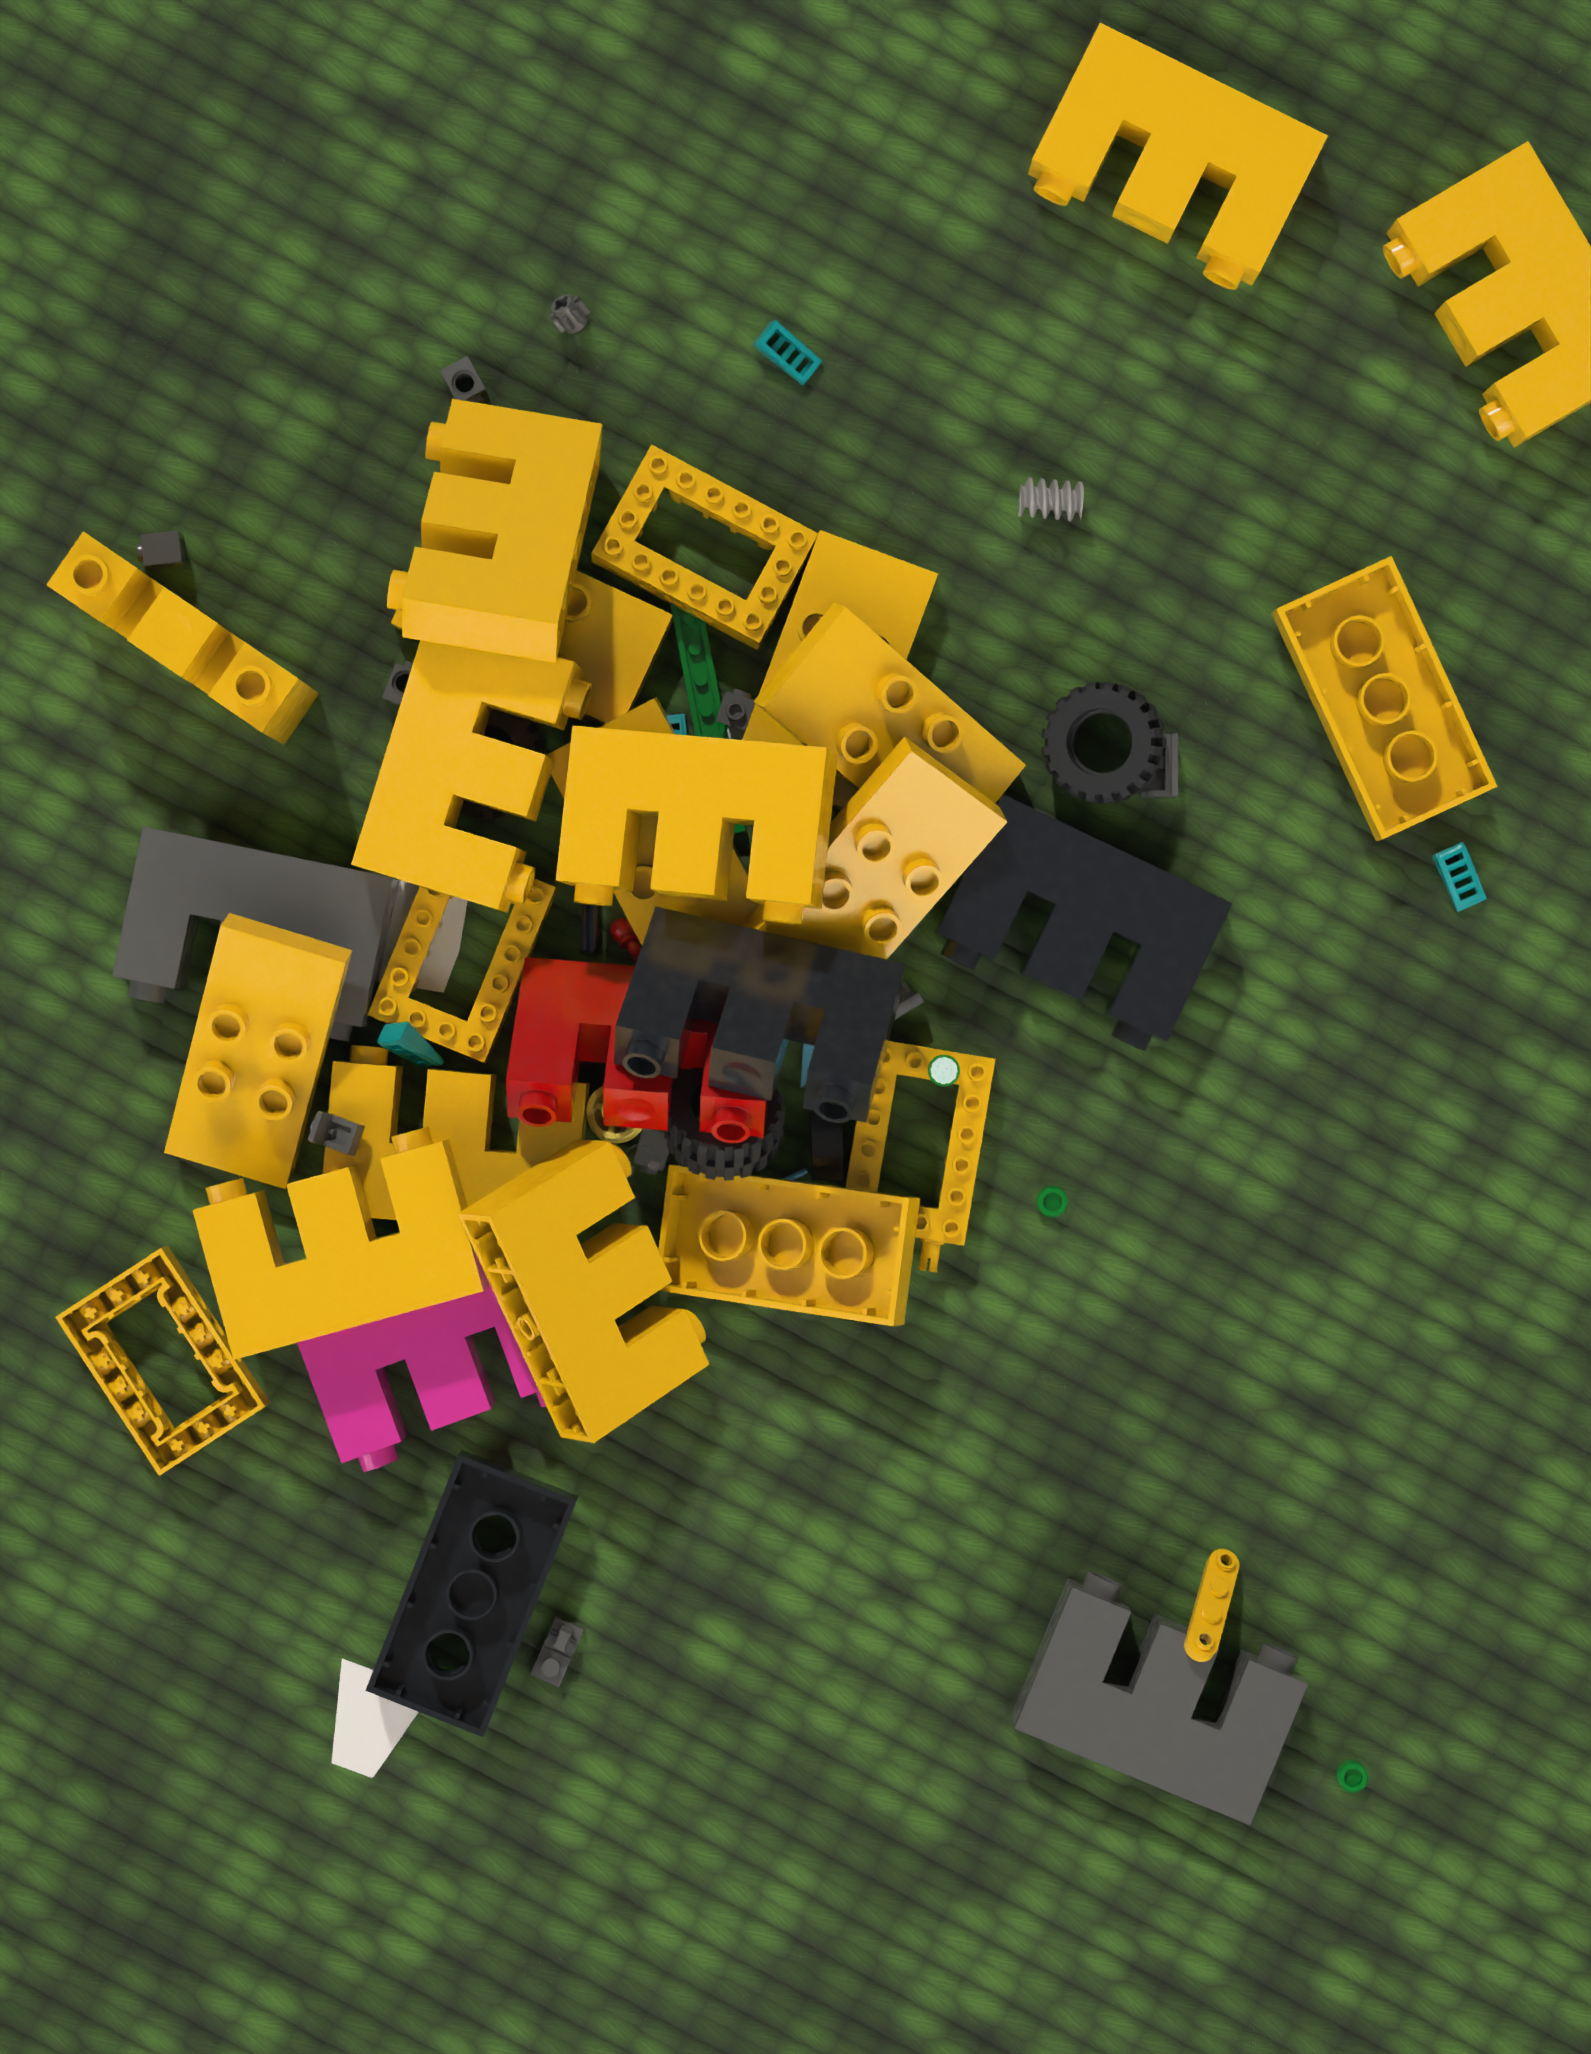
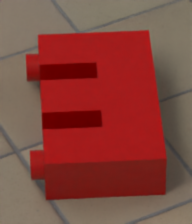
(570, 1017)

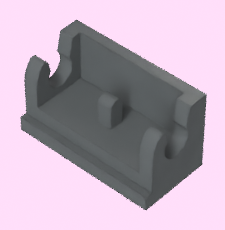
(1166, 782)

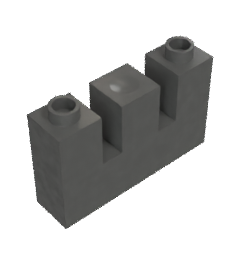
(195, 877)
(1150, 1720)

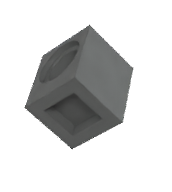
(460, 370)
(162, 550)
(392, 691)
(656, 1141)

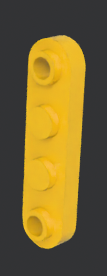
(1211, 1605)

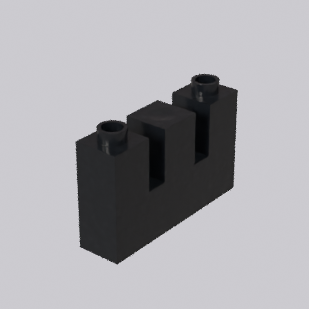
(1092, 896)
(761, 996)

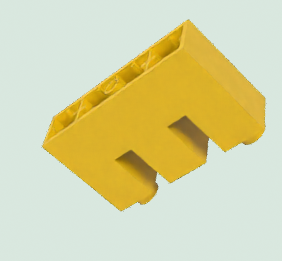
(1187, 132)
(1536, 286)
(500, 530)
(182, 638)
(443, 758)
(699, 795)
(455, 1109)
(346, 1269)
(568, 1294)

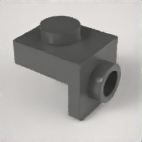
(736, 709)
(336, 1133)

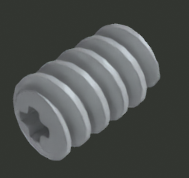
(1051, 498)

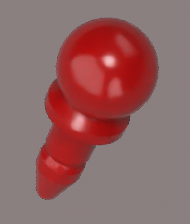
(623, 932)

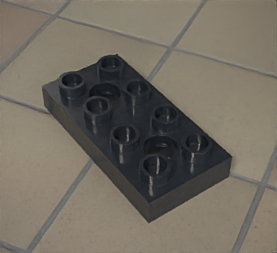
(471, 1593)

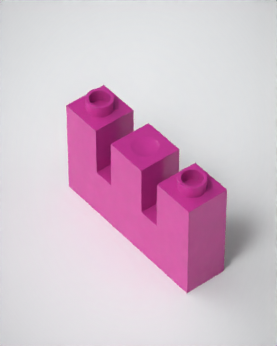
(442, 1363)

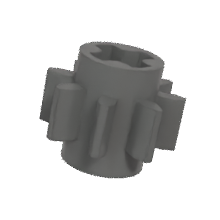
(569, 314)

